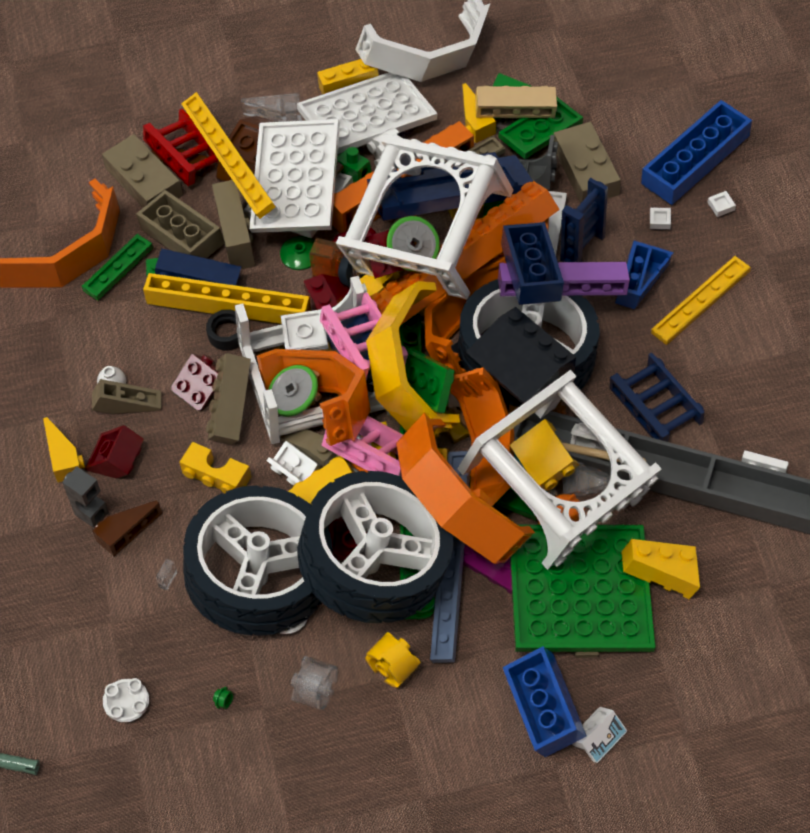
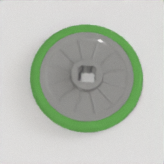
(417, 230)
(294, 389)

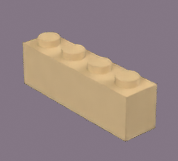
(515, 102)

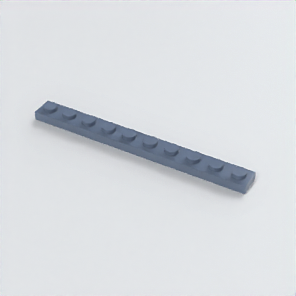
(448, 593)

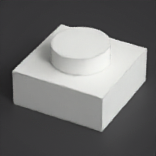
(721, 204)
(660, 218)

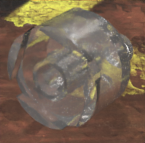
(314, 683)

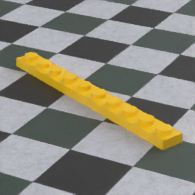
(228, 156)

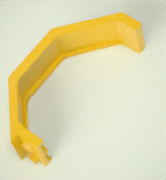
(388, 363)

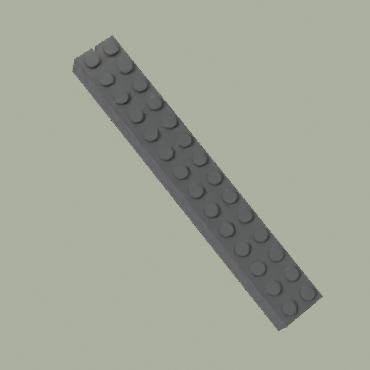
(704, 477)

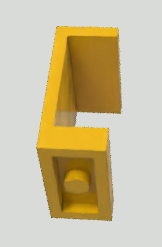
(544, 455)

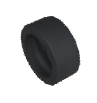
(213, 322)

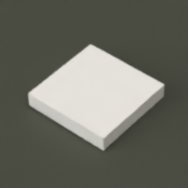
(304, 331)

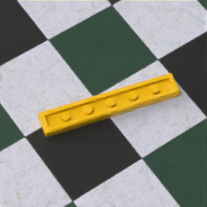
(700, 300)

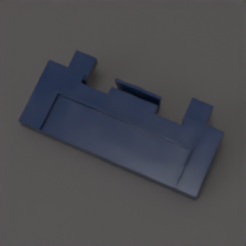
(439, 191)

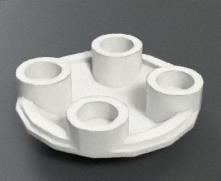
(125, 700)

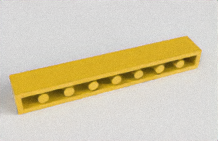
(214, 297)

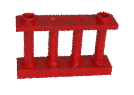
(176, 160)

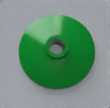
(295, 258)

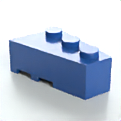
(644, 268)

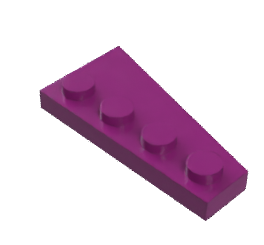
(496, 573)

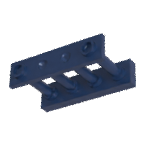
(584, 222)
(648, 417)

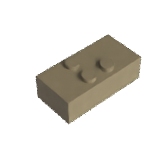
(585, 158)
(140, 171)
(234, 224)
(179, 226)

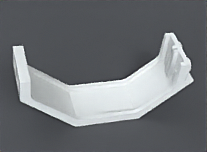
(418, 63)

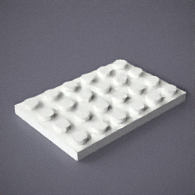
(370, 108)
(298, 173)

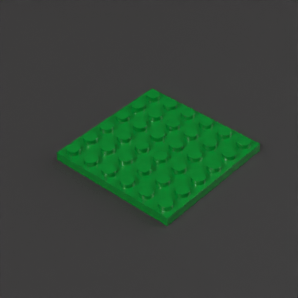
(583, 601)

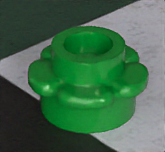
(223, 698)

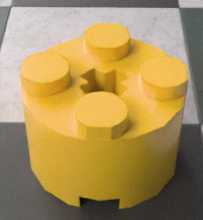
(392, 659)

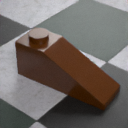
(123, 527)

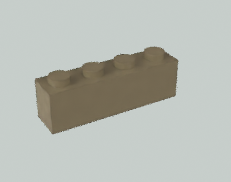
(228, 399)

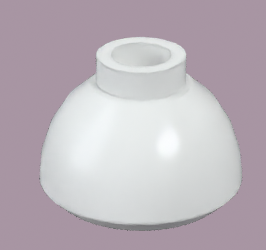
(112, 374)

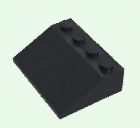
(521, 355)

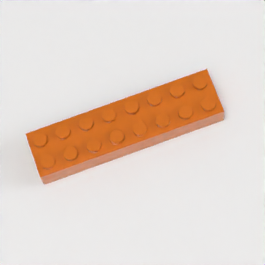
(348, 200)

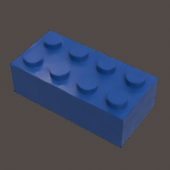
(544, 702)

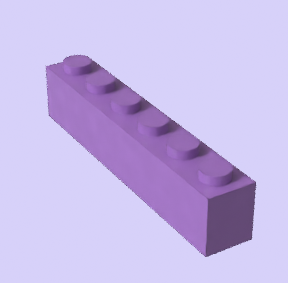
(580, 278)

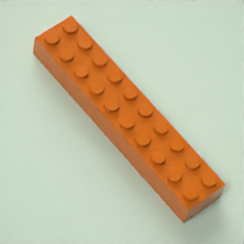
(527, 206)

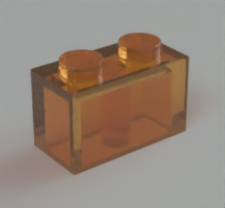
(325, 258)

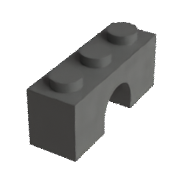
(82, 494)

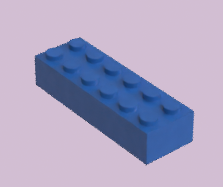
(696, 152)

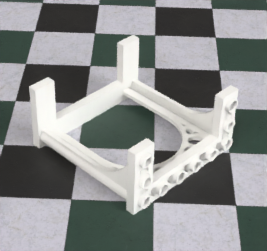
(402, 155)
(272, 337)
(559, 529)

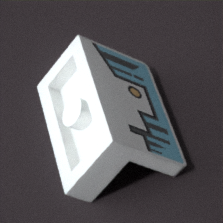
(602, 733)

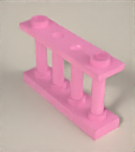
(341, 335)
(366, 456)

